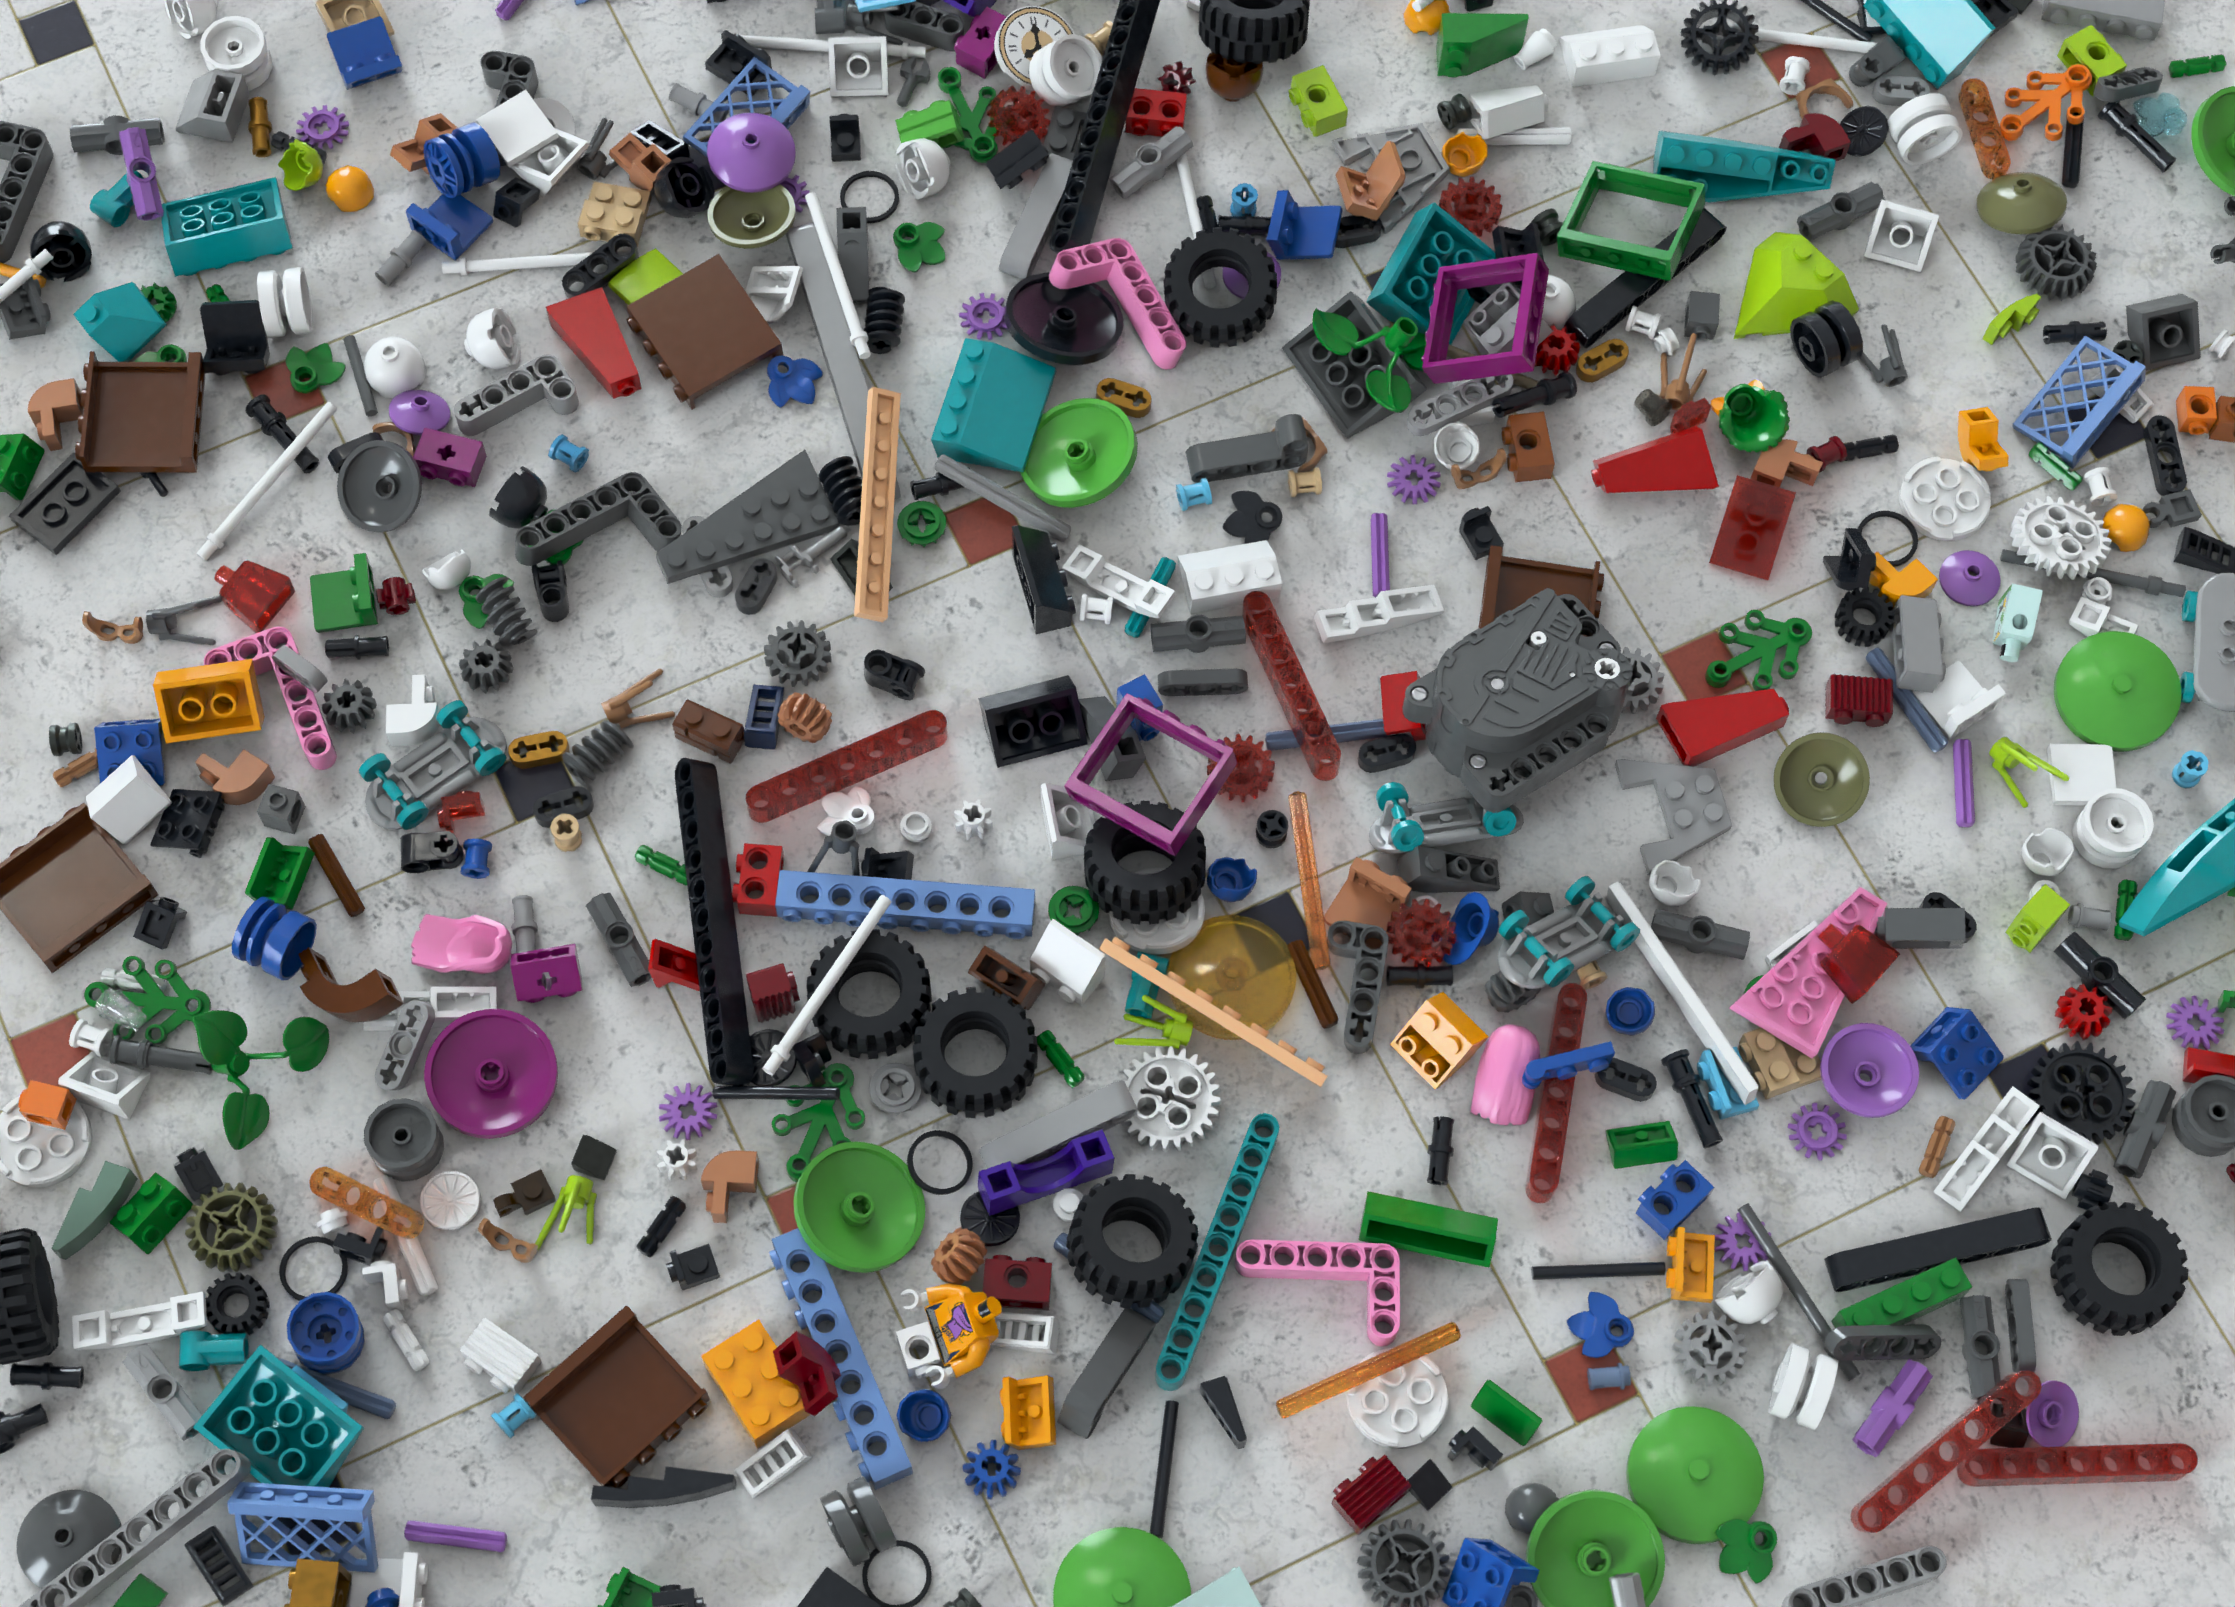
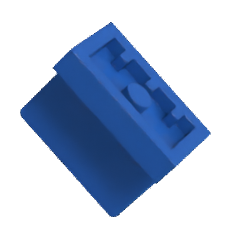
(364, 53)
(449, 224)
(1302, 231)
(121, 739)
(1958, 1049)
(1485, 1575)

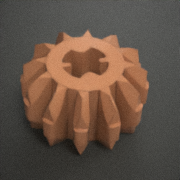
(804, 717)
(958, 1256)

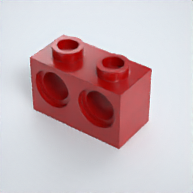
(1156, 108)
(758, 879)

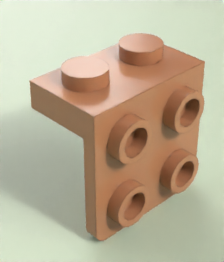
(1371, 192)
(1368, 898)

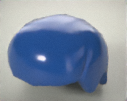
(1231, 879)
(1630, 1011)
(924, 1415)

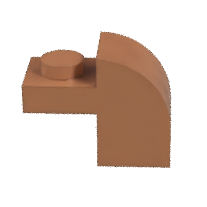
(411, 152)
(638, 161)
(53, 405)
(1784, 461)
(241, 781)
(725, 1174)

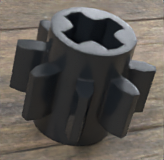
(2092, 1190)

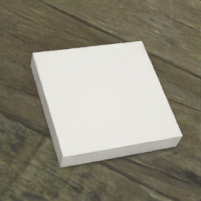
(517, 128)
(2088, 768)

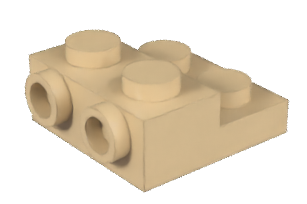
(344, 13)
(613, 212)
(1777, 1064)

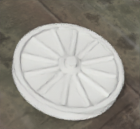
(450, 1200)

